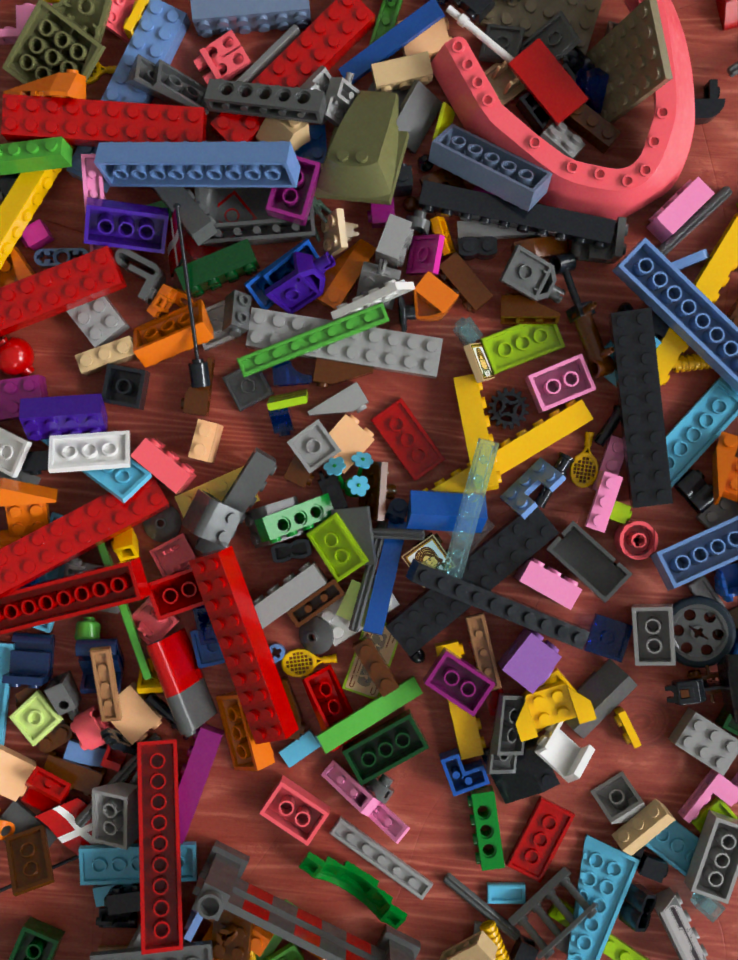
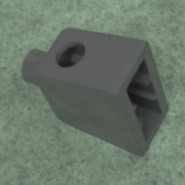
(64, 694)

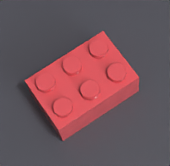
(164, 465)
(295, 810)

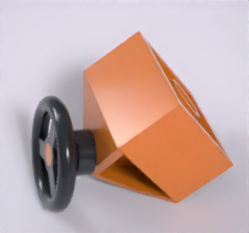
(430, 301)

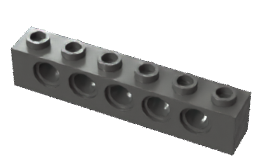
(265, 100)

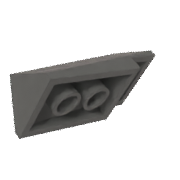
(166, 83)
(606, 691)
(505, 740)

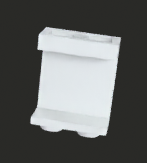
(563, 753)

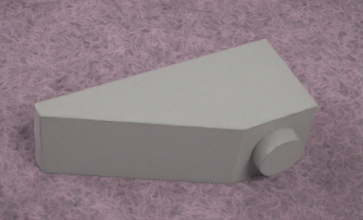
(346, 401)

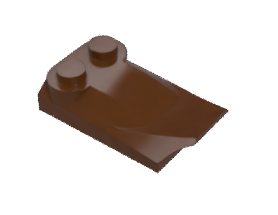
(59, 735)

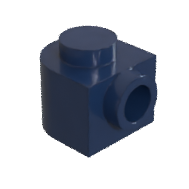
(397, 511)

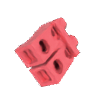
(223, 57)

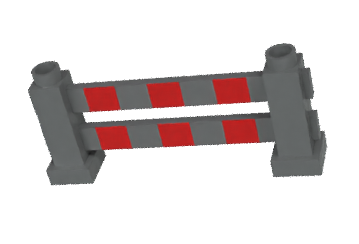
(221, 889)

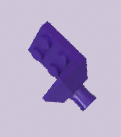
(303, 283)

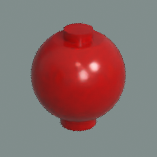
(16, 356)

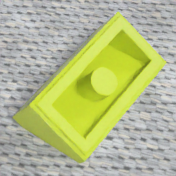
(444, 120)

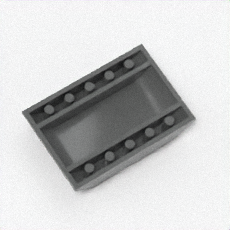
(259, 231)

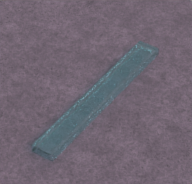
(470, 507)

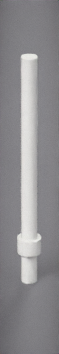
(464, 21)

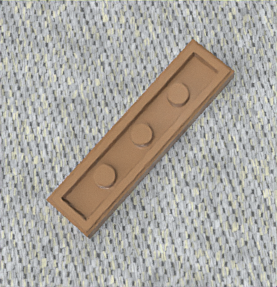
(482, 647)
(105, 683)

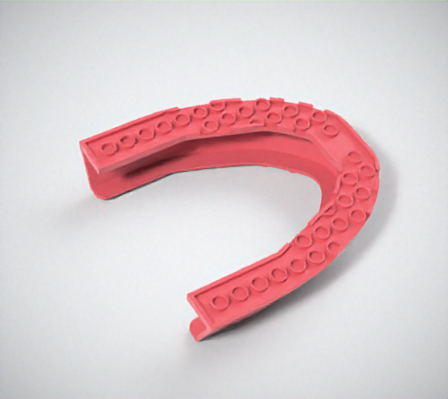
(577, 184)

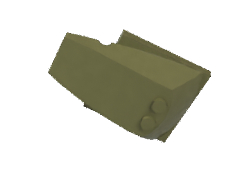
(59, 39)
(365, 151)

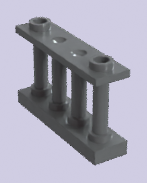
(534, 904)

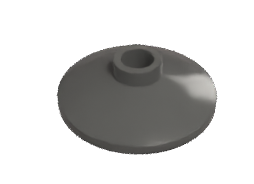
(171, 526)
(322, 635)

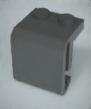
(608, 255)
(152, 282)
(267, 510)
(211, 519)

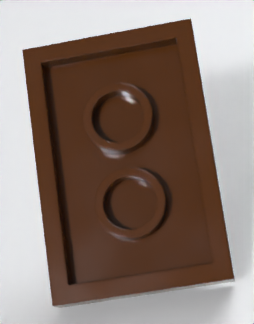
(378, 490)
(29, 860)
(231, 937)

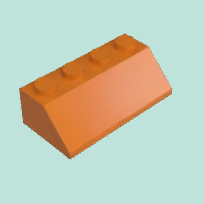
(171, 334)
(244, 751)

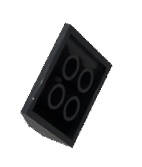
(531, 775)

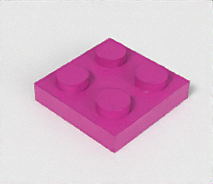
(425, 254)

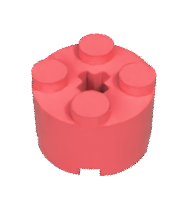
(636, 550)
(88, 728)

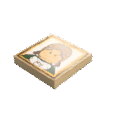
(478, 362)
(428, 552)

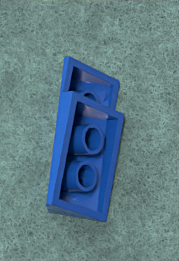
(274, 272)
(438, 510)

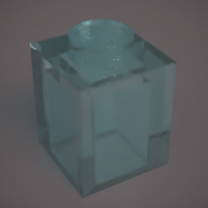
(467, 331)
(709, 907)

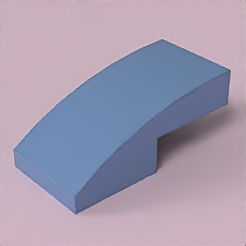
(87, 757)

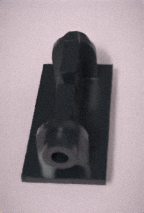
(124, 920)

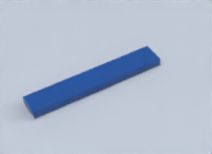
(393, 40)
(384, 583)

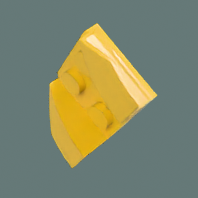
(551, 706)

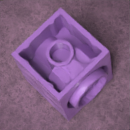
(530, 659)

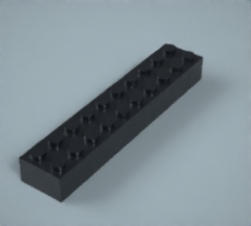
(640, 407)
(485, 566)

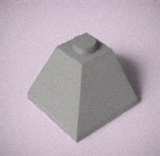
(618, 799)

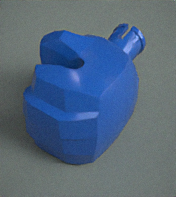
(727, 582)

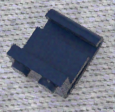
(82, 650)
(31, 660)

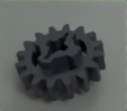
(513, 415)

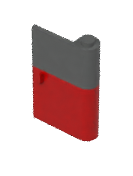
(182, 681)

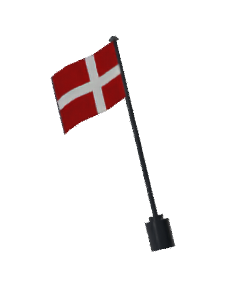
(176, 254)
(62, 823)

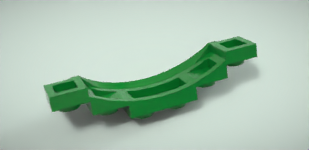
(357, 883)

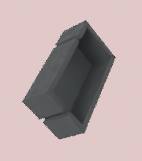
(589, 562)

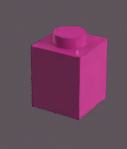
(36, 235)

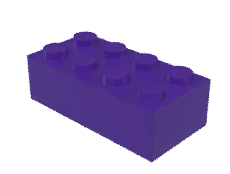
(125, 225)
(62, 415)

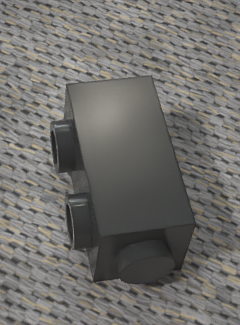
(236, 313)

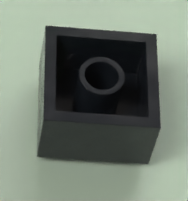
(125, 386)

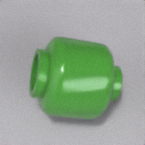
(87, 629)

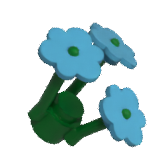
(357, 484)

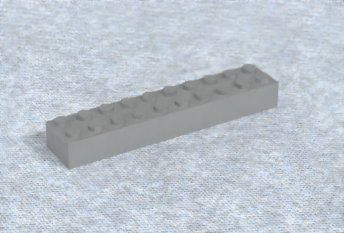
(372, 348)

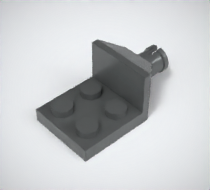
(531, 276)

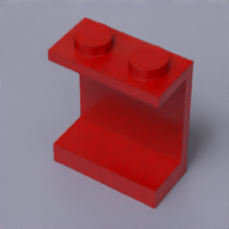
(45, 790)

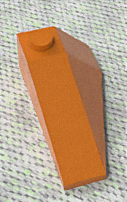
(56, 85)
(345, 274)

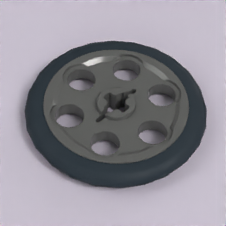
(722, 621)

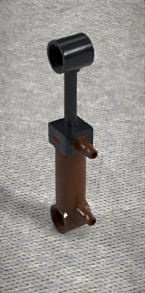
(581, 315)

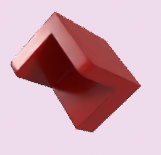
(113, 759)

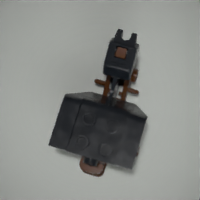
(697, 687)

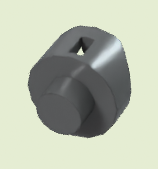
(419, 222)
(381, 787)

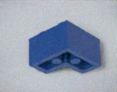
(462, 777)

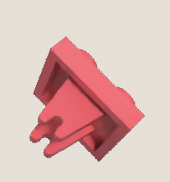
(119, 12)
(173, 555)
(148, 625)

